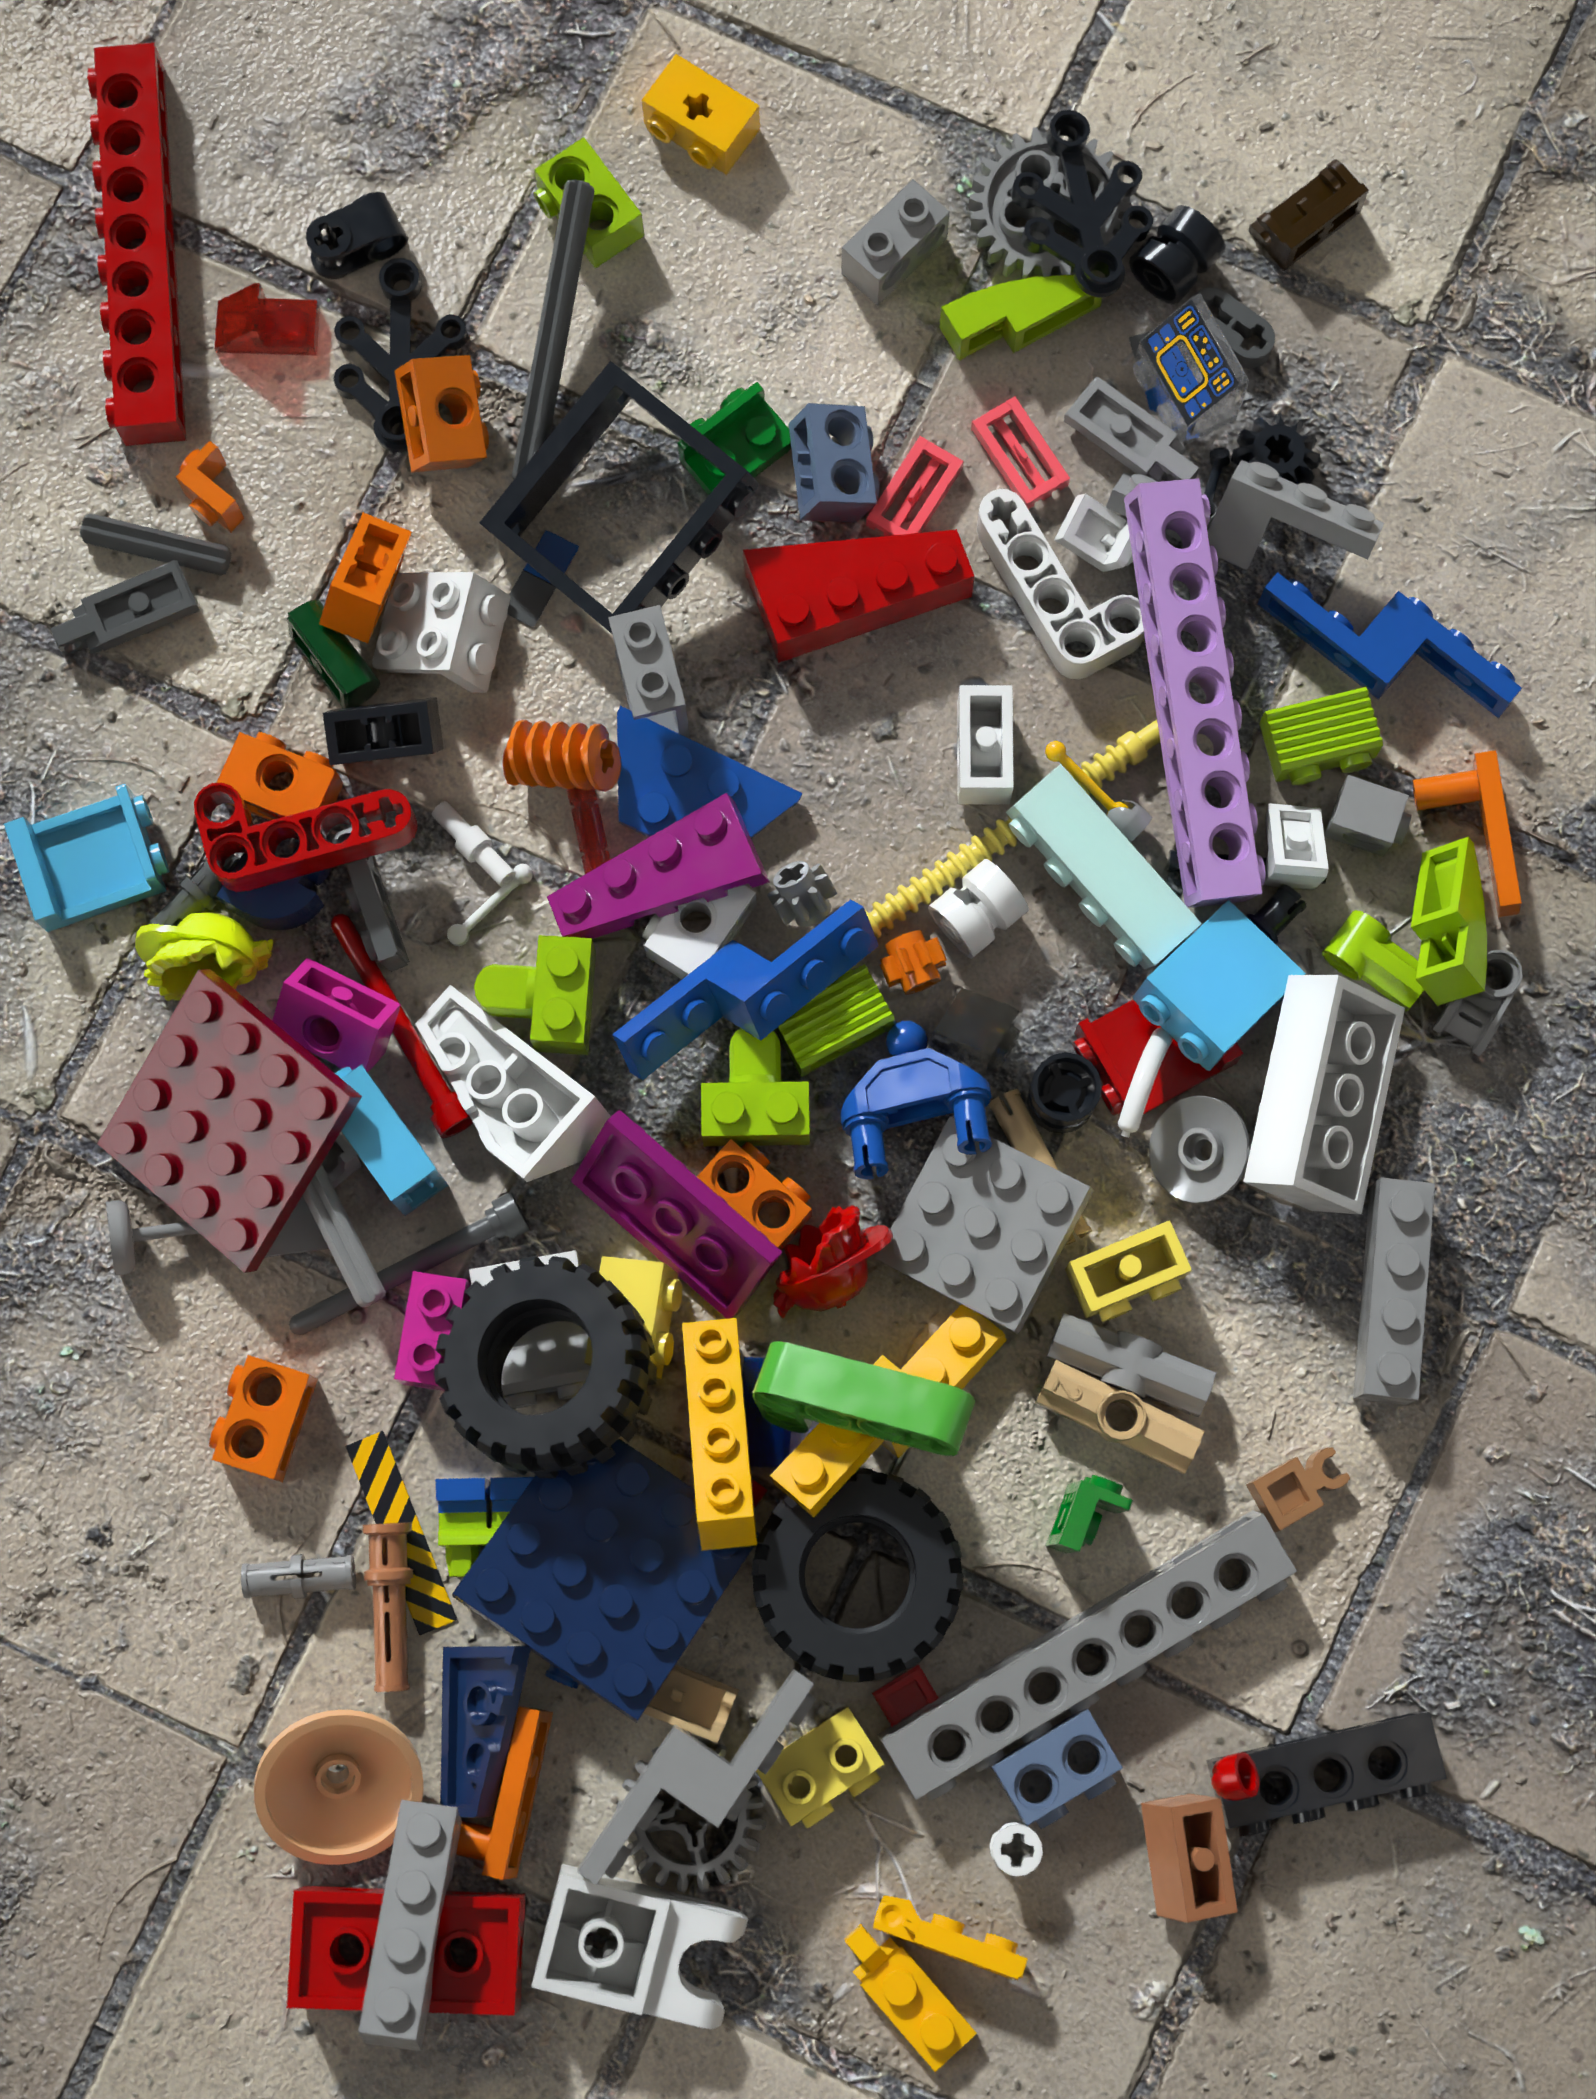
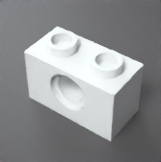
(984, 744)
(684, 951)

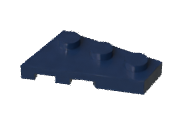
(477, 1723)

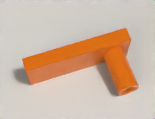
(1485, 786)
(504, 1842)

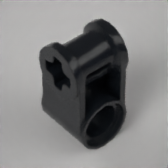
(359, 234)

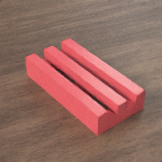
(938, 456)
(1042, 489)

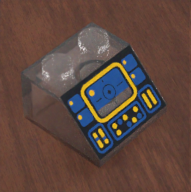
(1191, 372)

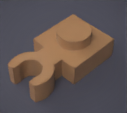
(1291, 1491)

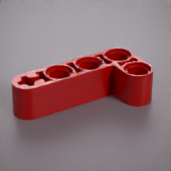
(309, 827)

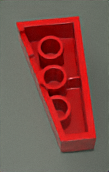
(853, 586)

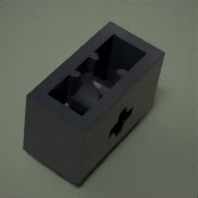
(383, 731)

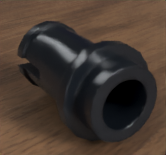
(1278, 912)

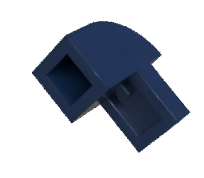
(278, 904)

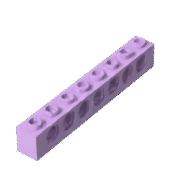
(1185, 510)

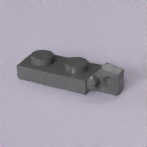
(127, 610)
(368, 895)

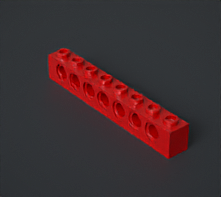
(120, 76)

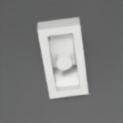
(1295, 847)

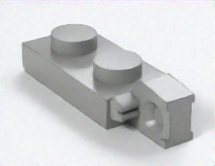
(1129, 433)

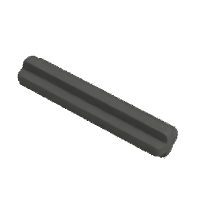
(155, 544)

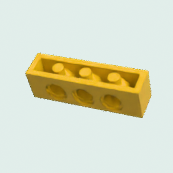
(719, 1434)

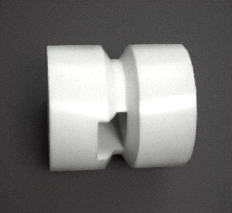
(983, 904)

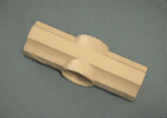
(1152, 1432)

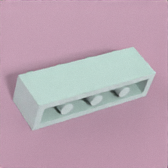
(1102, 868)

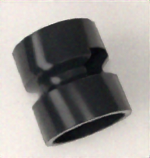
(1183, 248)
(1064, 1092)

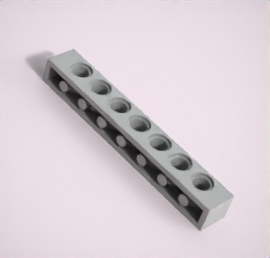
(1264, 1575)

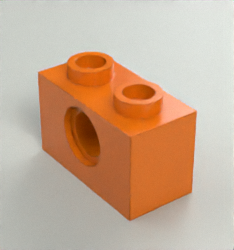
(429, 439)
(259, 759)

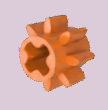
(913, 962)

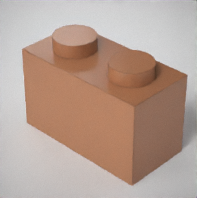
(1189, 1857)

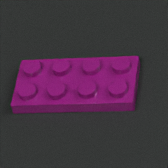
(675, 1215)

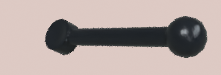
(1218, 458)

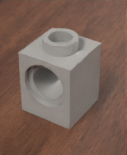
(1368, 816)

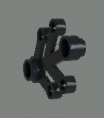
(1082, 212)
(385, 412)

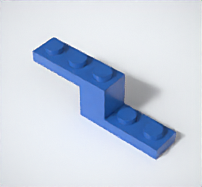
(1390, 644)
(746, 989)

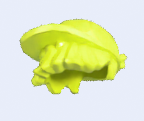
(197, 943)

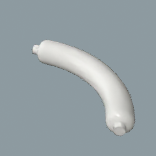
(1143, 1081)

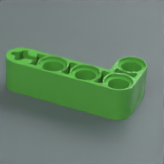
(883, 1403)

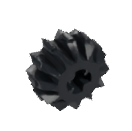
(1278, 439)

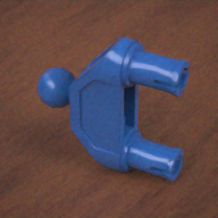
(910, 1089)

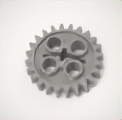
(994, 207)

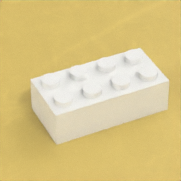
(1324, 1094)

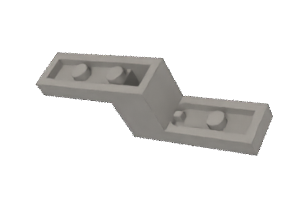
(1256, 497)
(698, 1777)

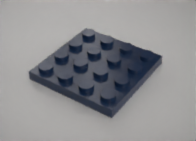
(603, 1575)

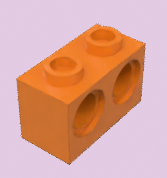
(365, 577)
(761, 1190)
(277, 1422)

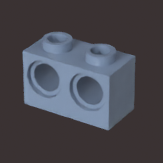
(823, 462)
(1050, 1755)

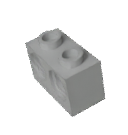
(895, 242)

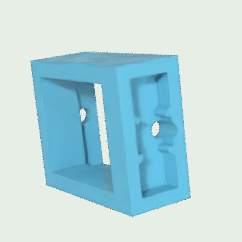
(388, 1146)

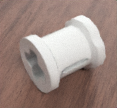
(1027, 1862)

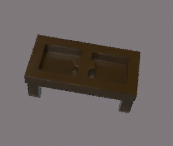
(1310, 215)

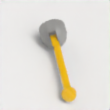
(1125, 814)

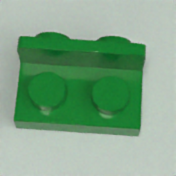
(743, 430)
(1076, 1518)

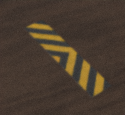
(391, 1504)

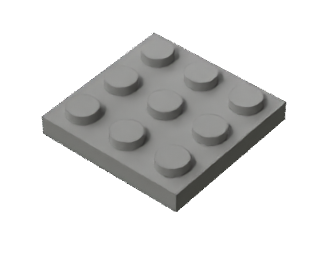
(985, 1227)

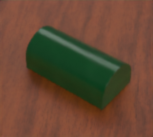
(332, 656)

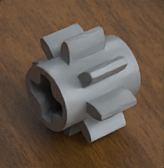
(802, 893)

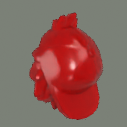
(828, 1262)

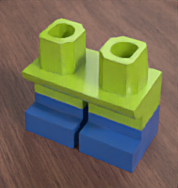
(466, 1515)

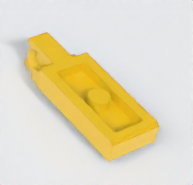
(945, 1937)
(909, 1998)

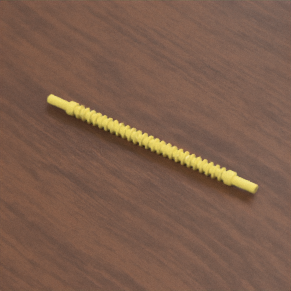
(1130, 749)

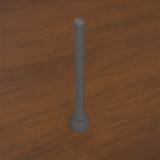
(500, 1220)

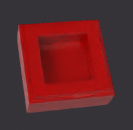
(905, 1695)

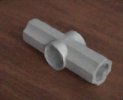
(1131, 1364)

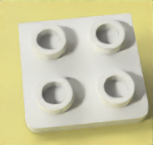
(442, 627)

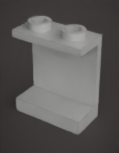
(649, 668)

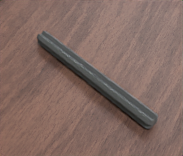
(554, 320)

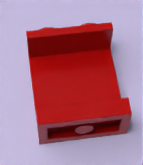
(1115, 1048)

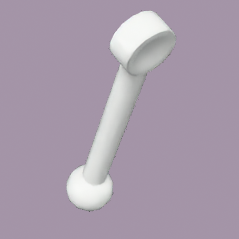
(459, 934)

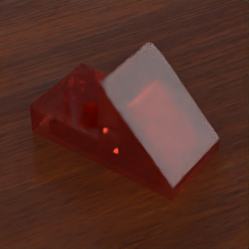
(264, 325)

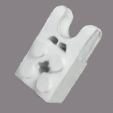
(643, 1964)

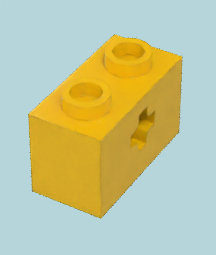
(700, 115)

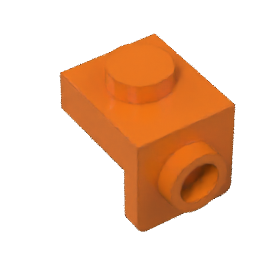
(207, 498)

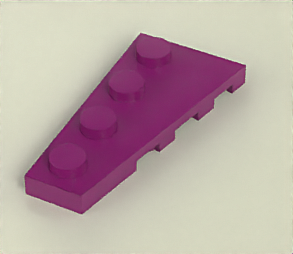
(680, 864)

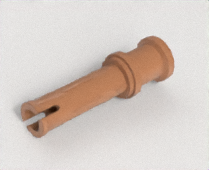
(388, 1576)

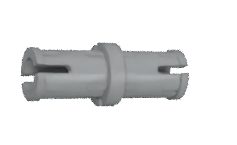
(261, 1578)

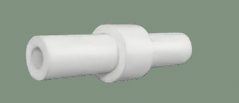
(473, 844)

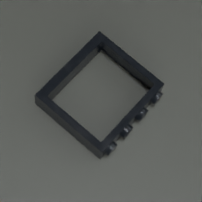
(563, 453)

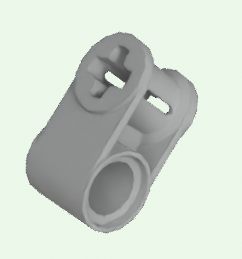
(1479, 1015)

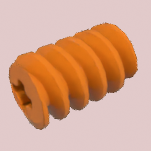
(561, 756)

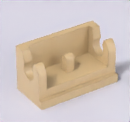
(693, 1703)

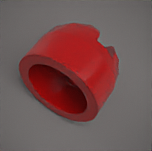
(1235, 1777)

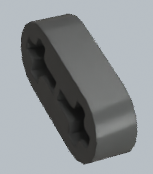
(1239, 323)

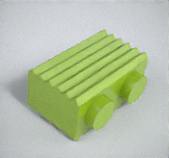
(1321, 736)
(836, 1021)

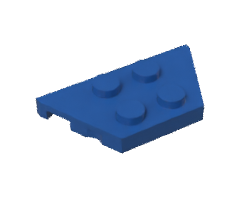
(673, 776)

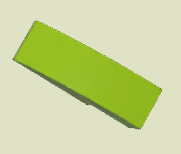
(1013, 310)
(1450, 923)

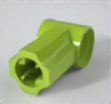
(1366, 952)

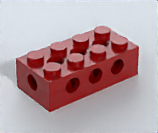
(326, 1980)

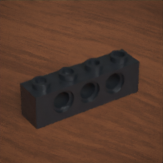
(1406, 1736)

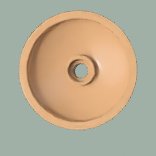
(343, 1813)

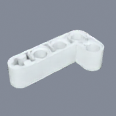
(1052, 581)

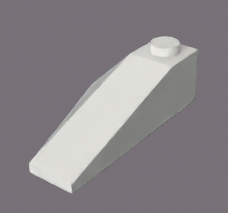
(516, 1098)

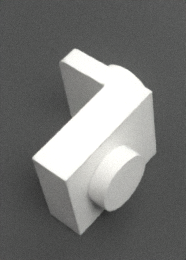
(1096, 534)

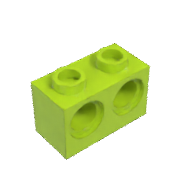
(608, 203)

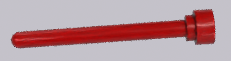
(448, 1114)

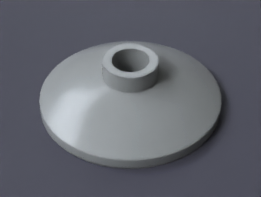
(1178, 1145)

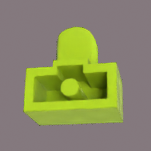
(552, 994)
(755, 1101)

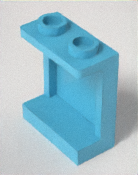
(88, 859)
(1216, 985)

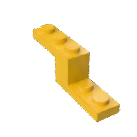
(834, 1454)

